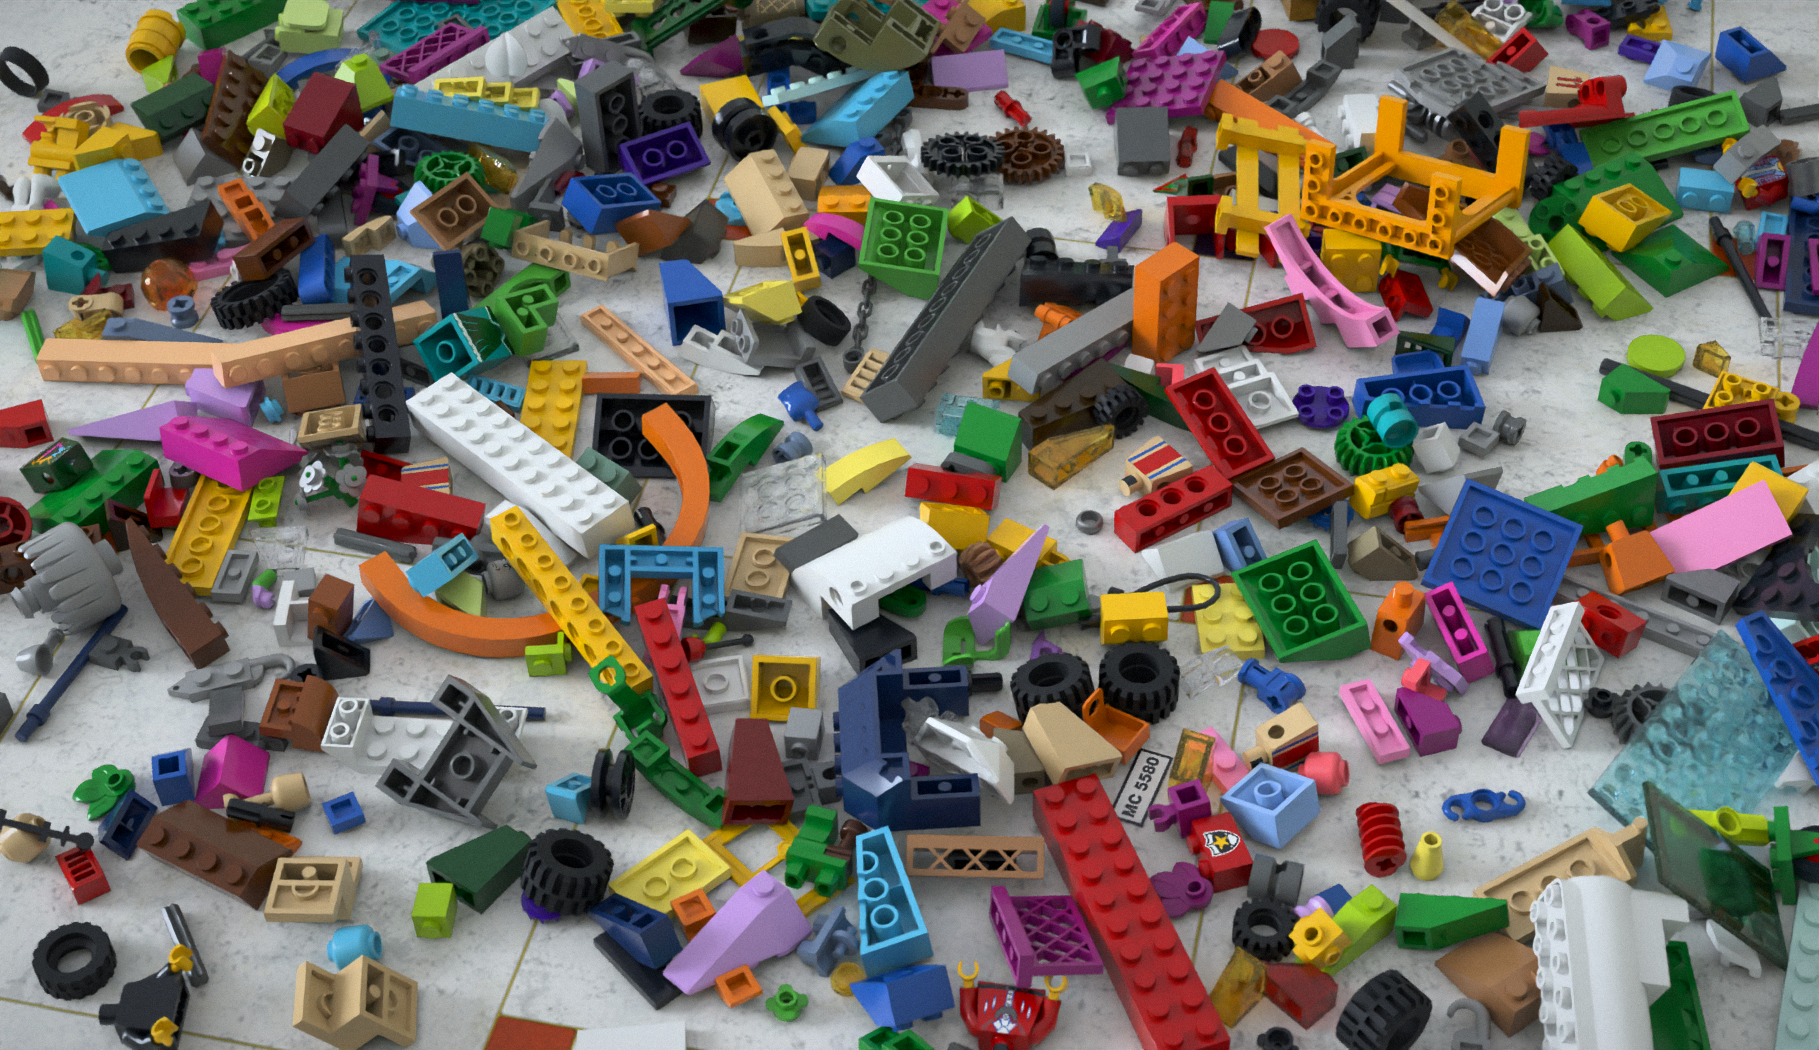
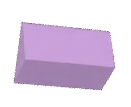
(970, 70)

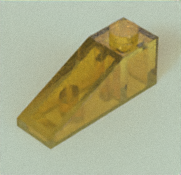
(1467, 29)
(1068, 454)

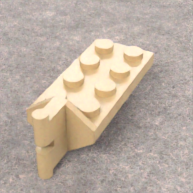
(1583, 855)

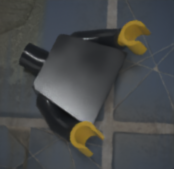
(153, 1008)

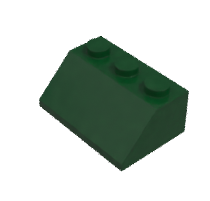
(175, 107)

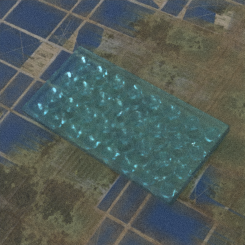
(1705, 743)

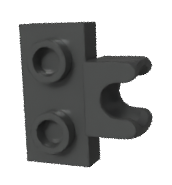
(810, 786)

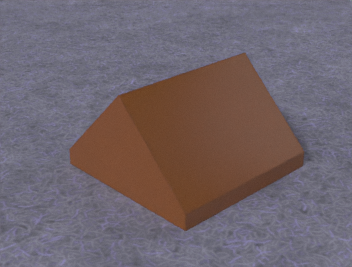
(651, 230)

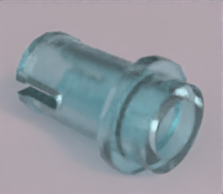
(1745, 232)

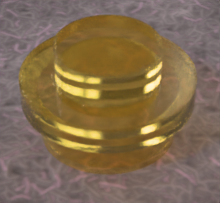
(844, 975)

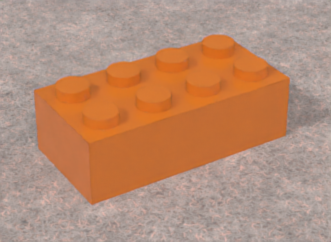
(1165, 303)

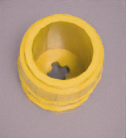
(154, 39)

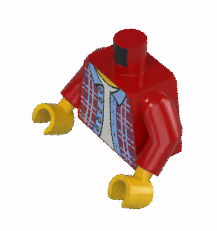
(1763, 183)

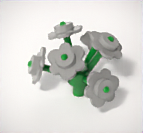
(347, 482)

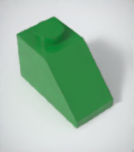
(1633, 392)

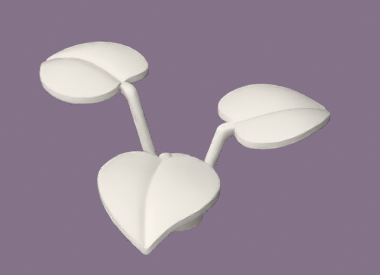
(509, 59)

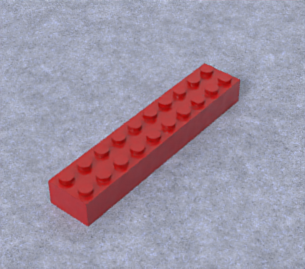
(1126, 919)

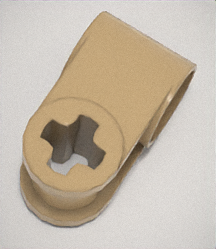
(94, 303)

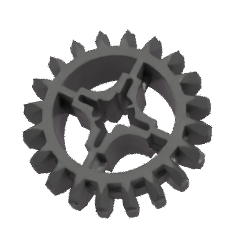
(1634, 708)

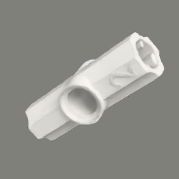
(911, 146)

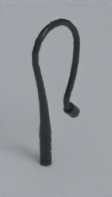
(1094, 621)

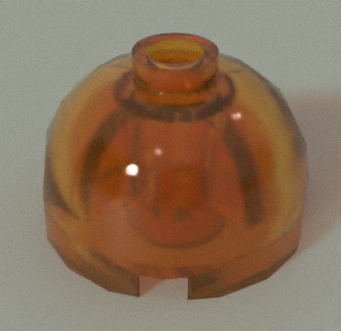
(166, 280)

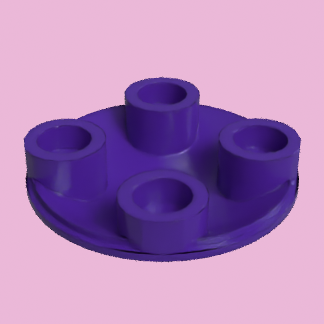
(1321, 406)

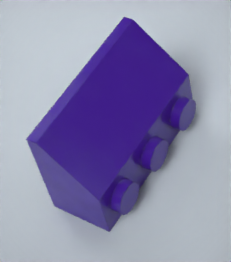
(663, 154)

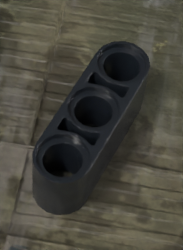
(1240, 33)

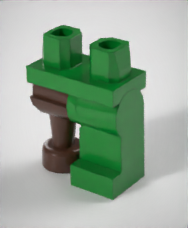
(815, 856)

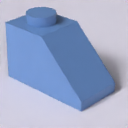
(1238, 544)

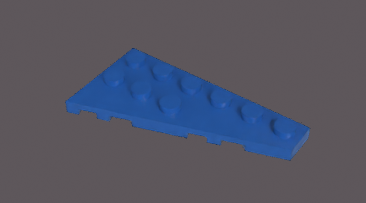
(1789, 681)

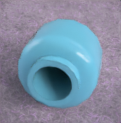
(353, 942)

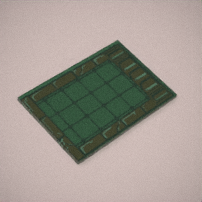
(1714, 875)

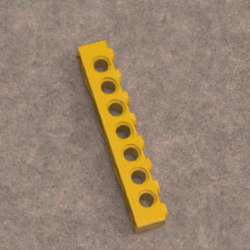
(566, 598)

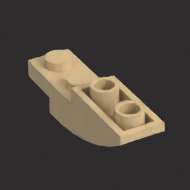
(764, 249)

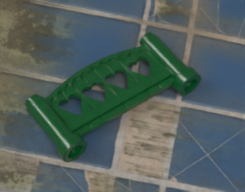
(672, 26)

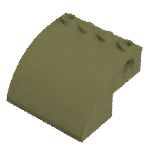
(877, 39)

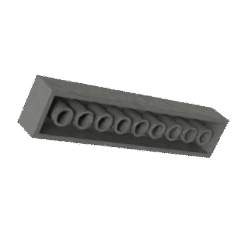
(946, 321)

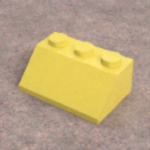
(766, 302)

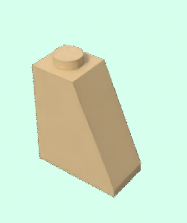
(1068, 745)

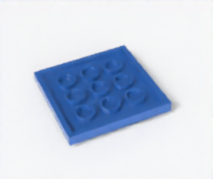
(1503, 555)

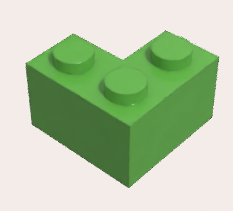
(526, 317)

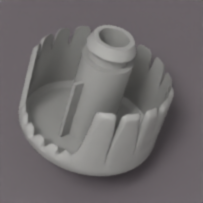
(70, 578)

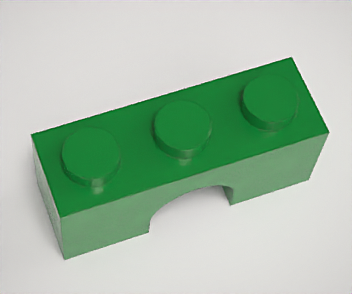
(501, 226)

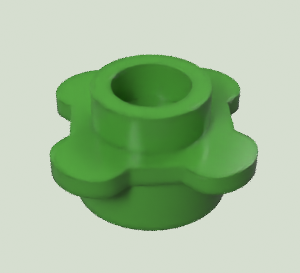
(786, 1011)

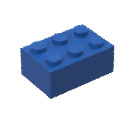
(607, 199)

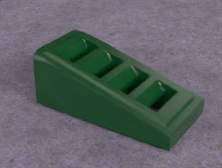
(1440, 344)

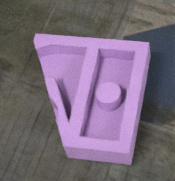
(1446, 675)

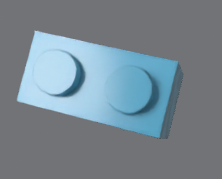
(1703, 190)

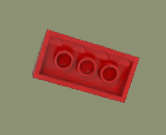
(1219, 424)

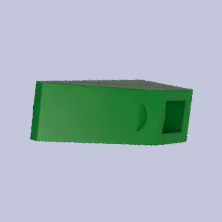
(1441, 920)

